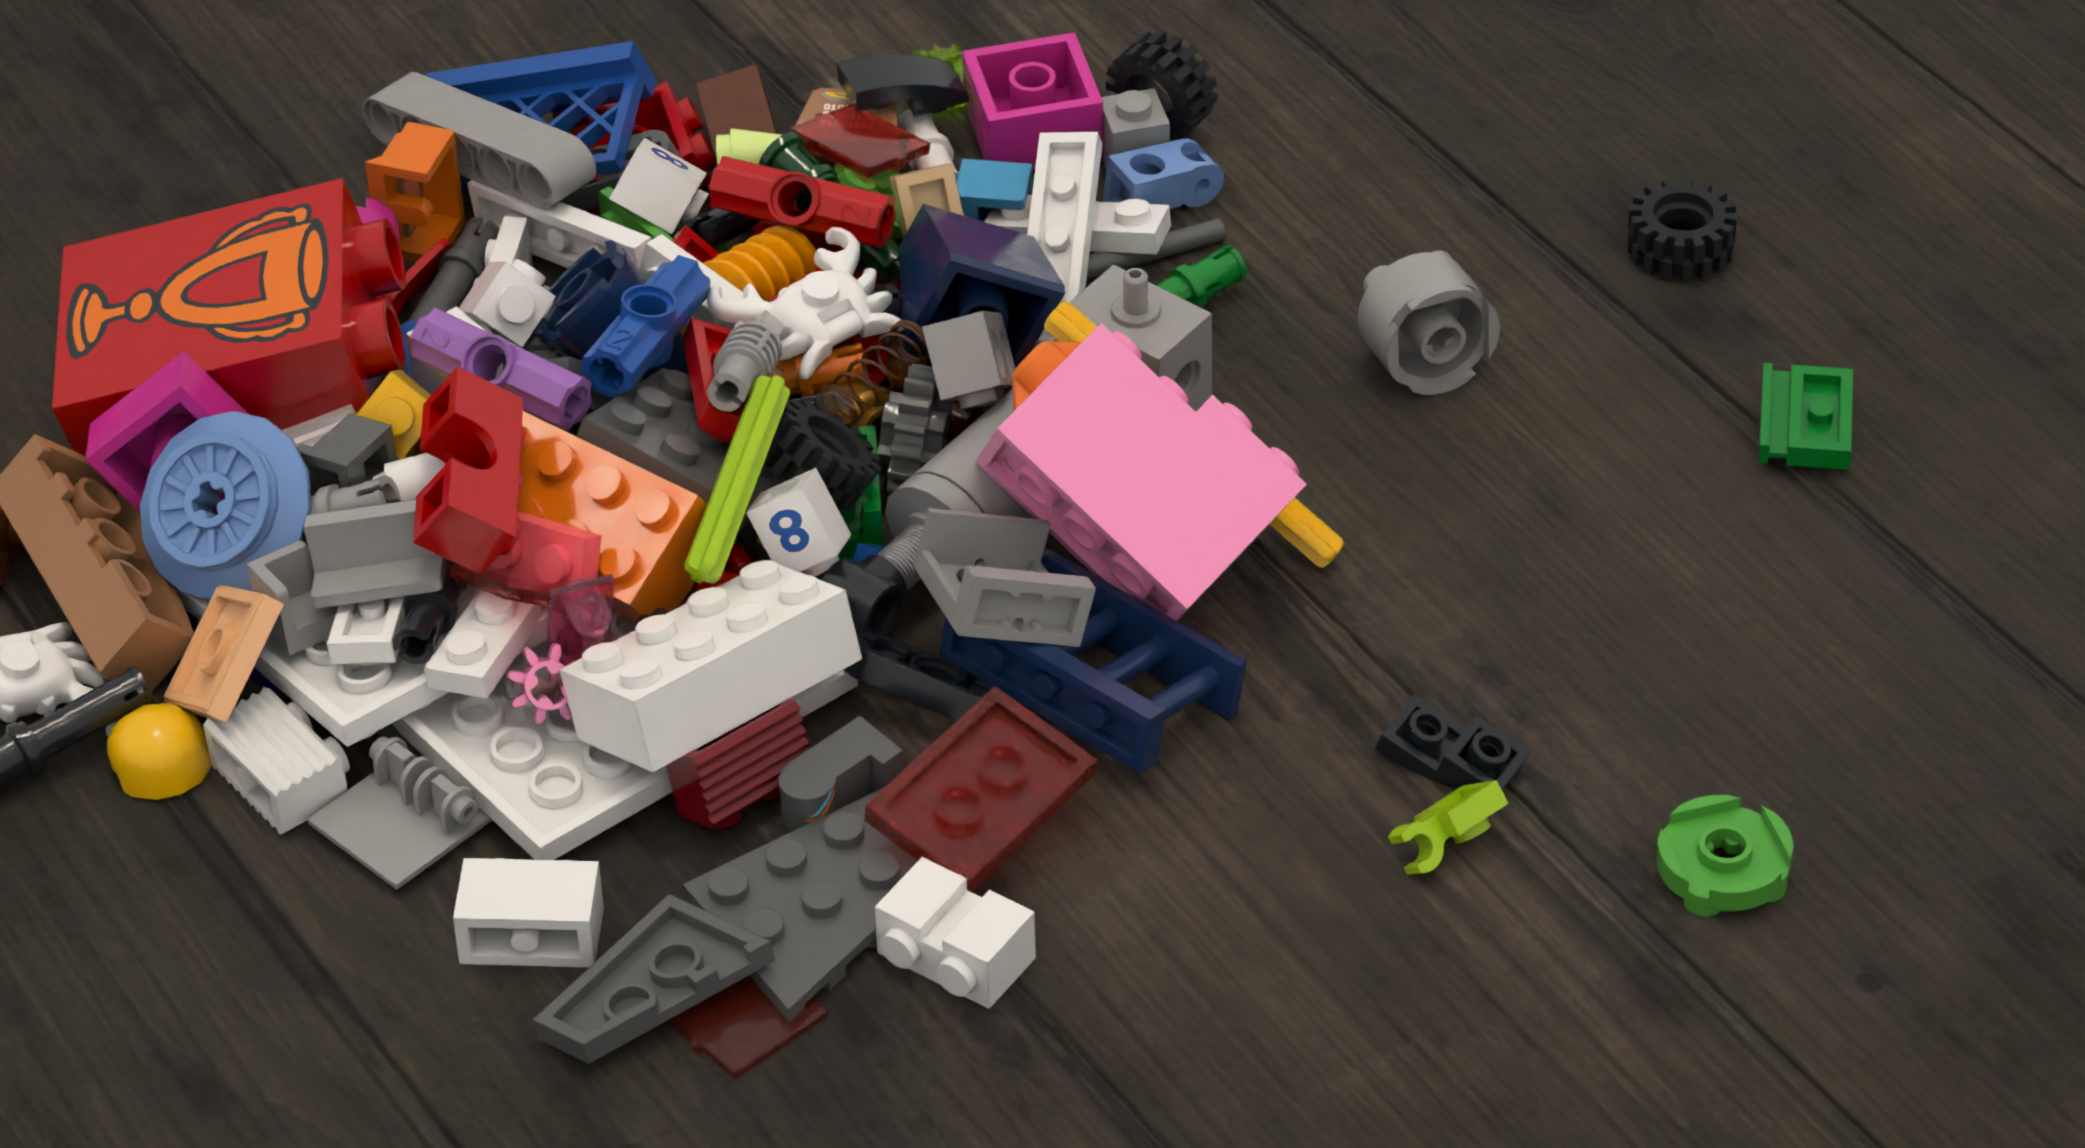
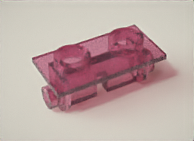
(580, 616)

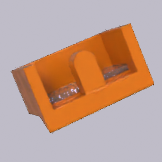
(421, 185)

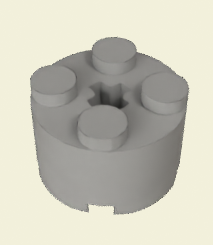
(1427, 322)

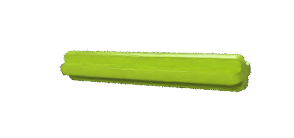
(737, 479)

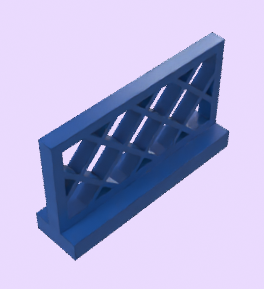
(568, 83)

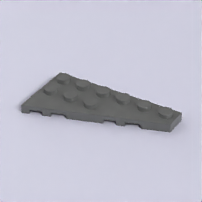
(809, 898)

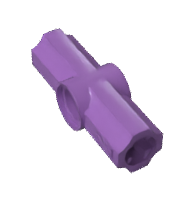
(545, 387)

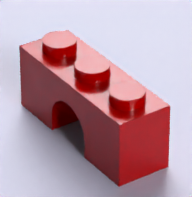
(473, 500)

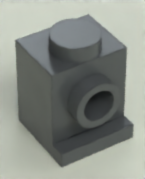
(349, 453)

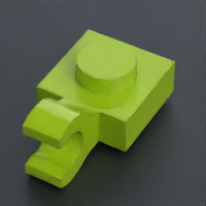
(1457, 816)

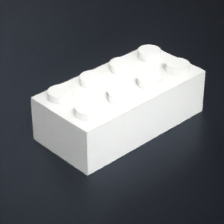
(710, 664)

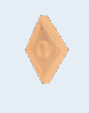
(223, 652)

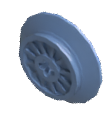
(261, 511)

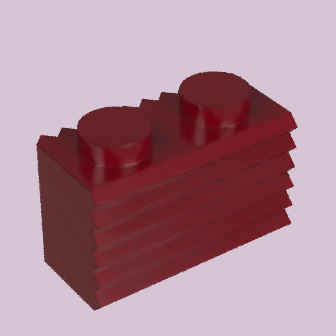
(737, 767)

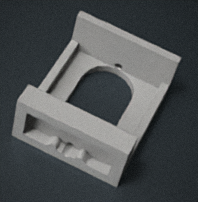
(1004, 583)

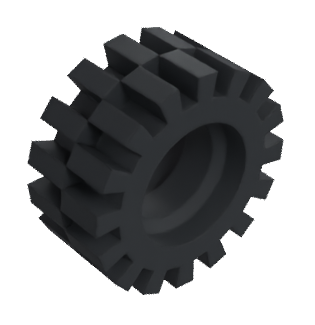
(1176, 70)
(1677, 252)
(815, 439)

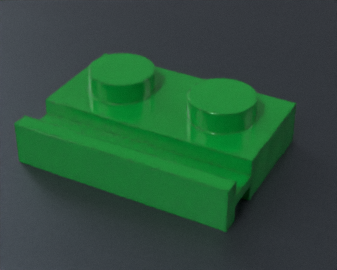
(1806, 416)

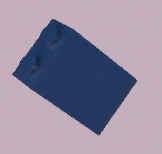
(971, 266)

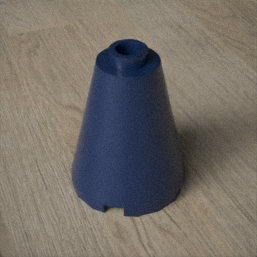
(590, 301)

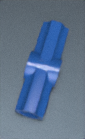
(645, 326)

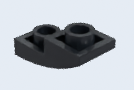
(920, 81)
(1446, 751)

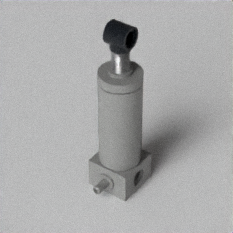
(1172, 342)

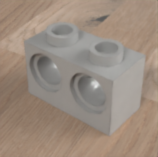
(971, 358)

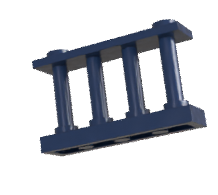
(1095, 701)

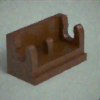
(736, 102)

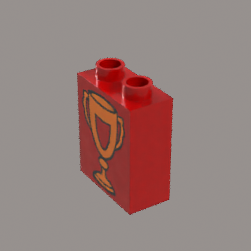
(259, 293)

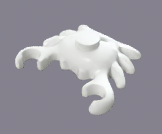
(818, 308)
(43, 672)

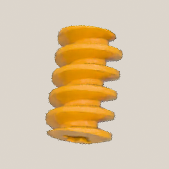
(767, 261)

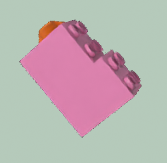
(1133, 472)

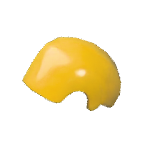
(158, 751)

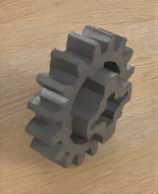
(913, 426)

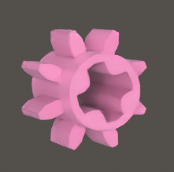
(529, 680)

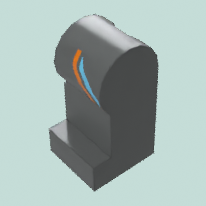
(837, 773)

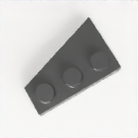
(650, 976)

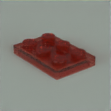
(981, 788)

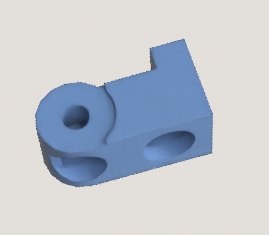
(1164, 175)

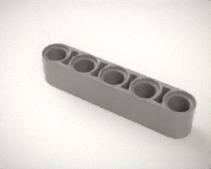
(491, 141)

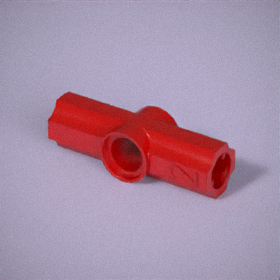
(770, 194)

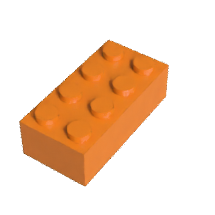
(641, 517)

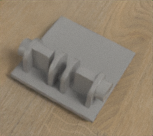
(400, 814)

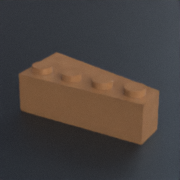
(95, 561)

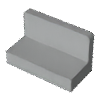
(369, 555)

